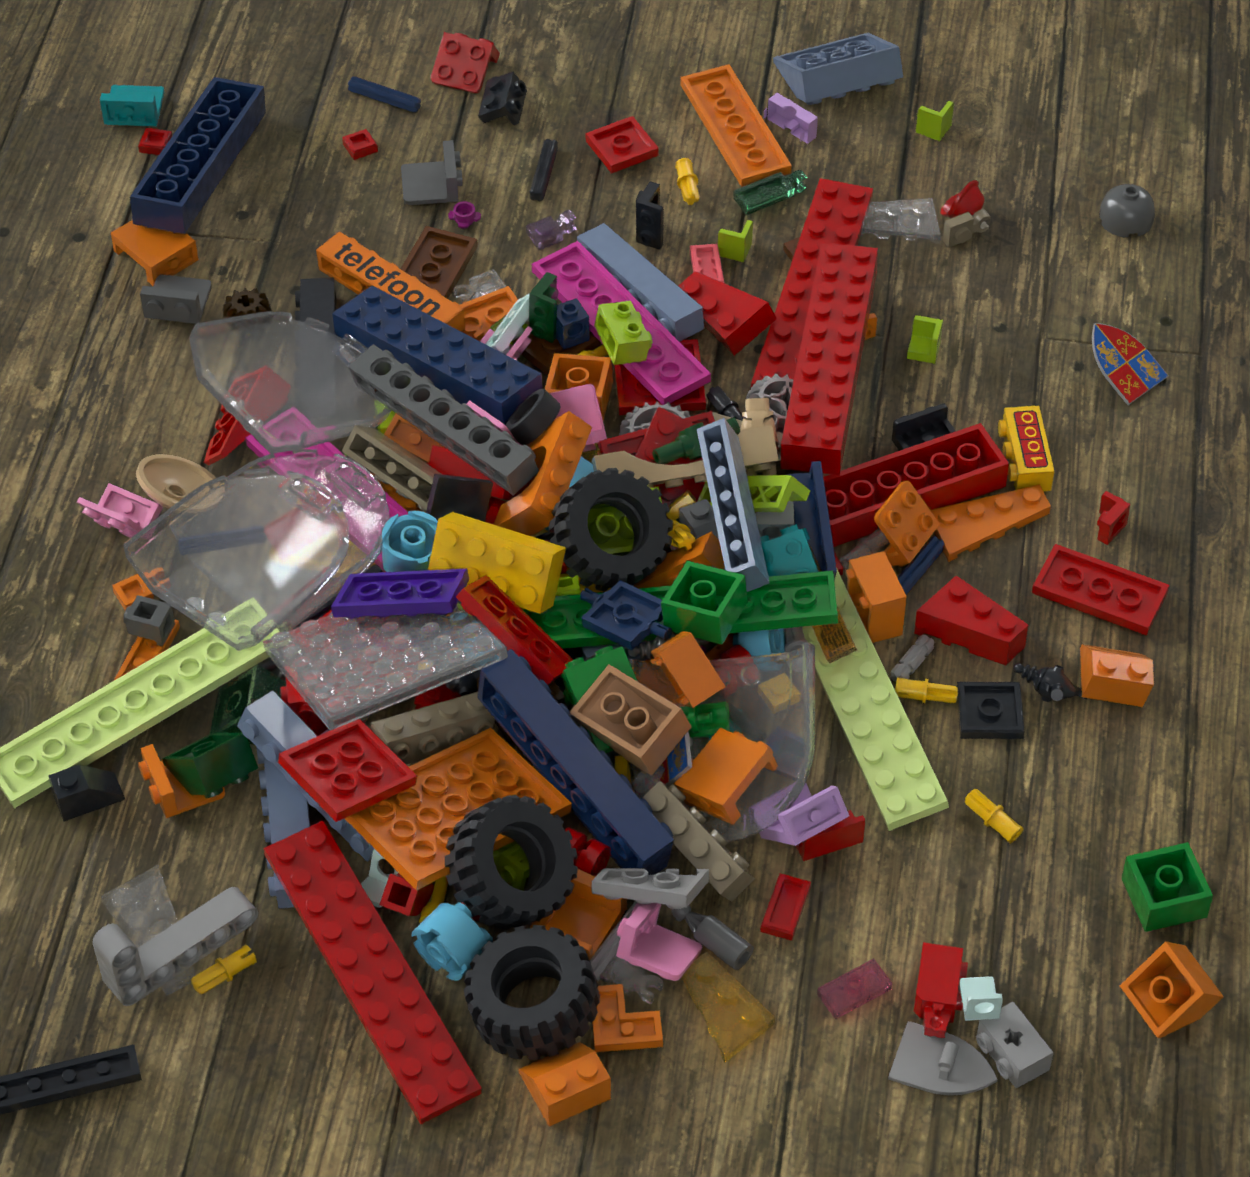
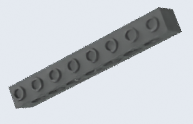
(444, 419)

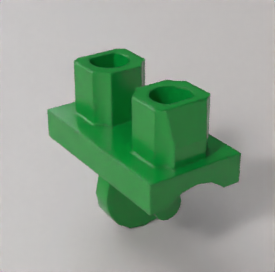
(707, 719)

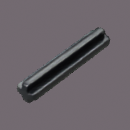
(543, 170)

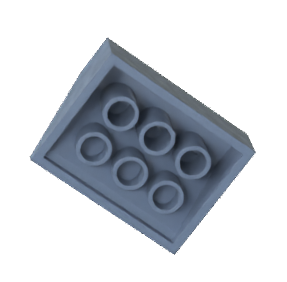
(840, 67)

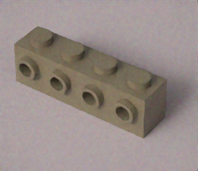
(391, 464)
(434, 727)
(697, 843)

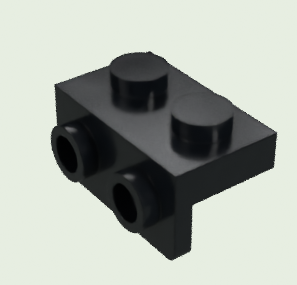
(503, 97)
(650, 217)
(921, 427)

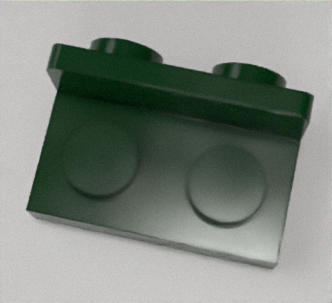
(544, 308)

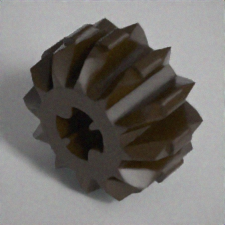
(245, 303)

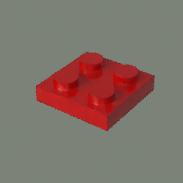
(622, 144)

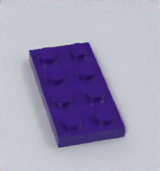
(400, 593)

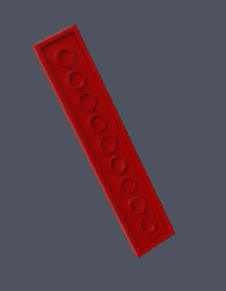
(833, 218)
(372, 972)

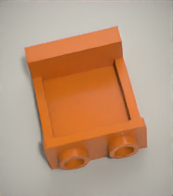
(155, 249)
(724, 773)
(586, 915)

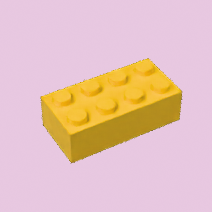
(515, 562)

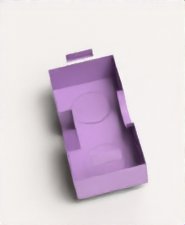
(788, 114)

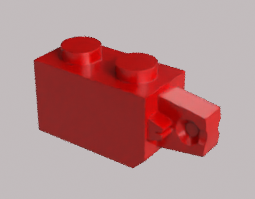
(938, 987)

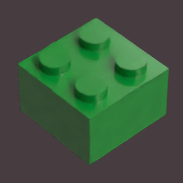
(704, 602)
(1166, 887)

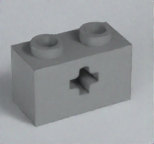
(1014, 1046)

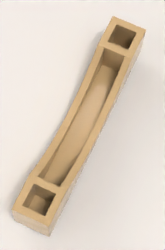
(756, 446)

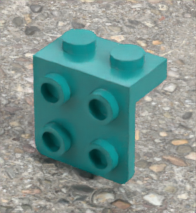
(788, 552)

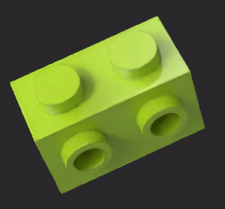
(622, 332)

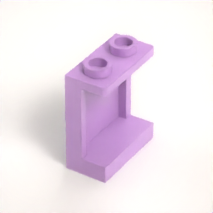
(807, 816)

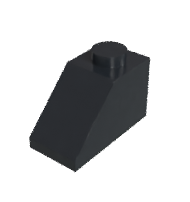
(84, 790)

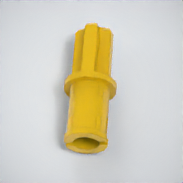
(687, 180)
(681, 536)
(925, 691)
(993, 815)
(223, 970)

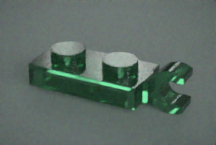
(769, 191)

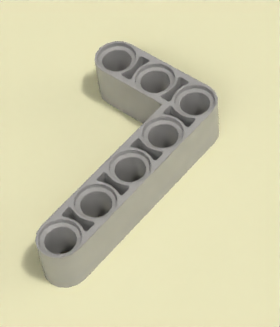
(139, 971)

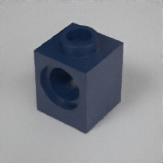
(572, 324)

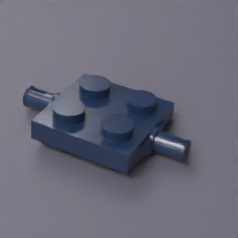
(624, 615)

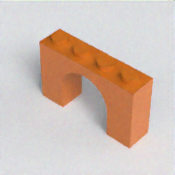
(557, 458)

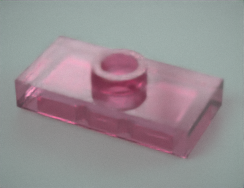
(854, 988)

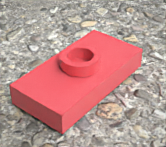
(707, 261)

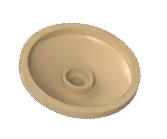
(170, 478)

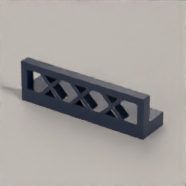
(815, 517)

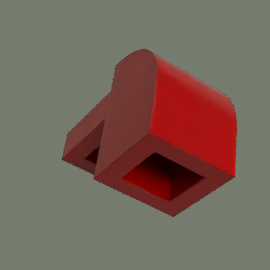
(403, 897)

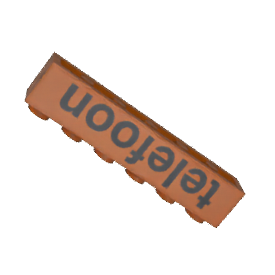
(361, 268)

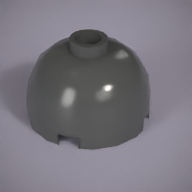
(1127, 210)

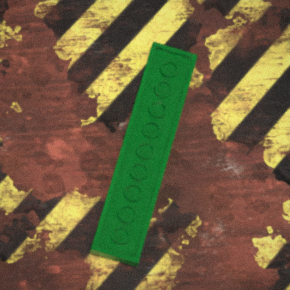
(782, 603)

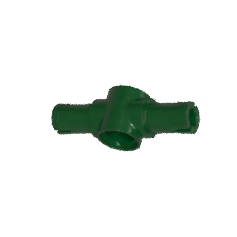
(685, 445)

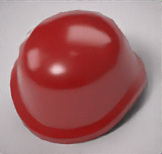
(967, 200)

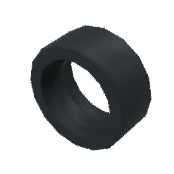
(533, 416)

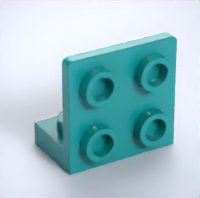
(132, 105)

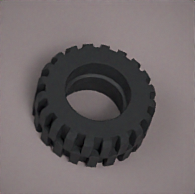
(636, 503)
(546, 850)
(544, 1026)

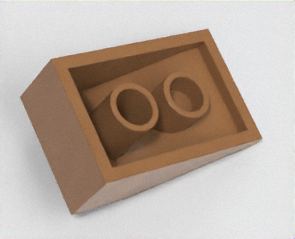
(631, 719)

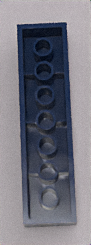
(198, 155)
(439, 352)
(574, 765)

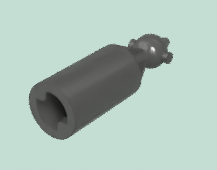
(716, 937)

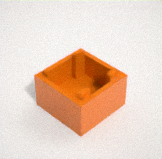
(877, 596)
(687, 669)

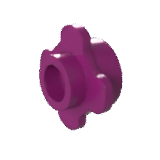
(464, 214)

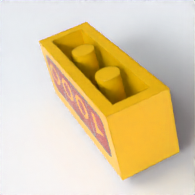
(1026, 447)

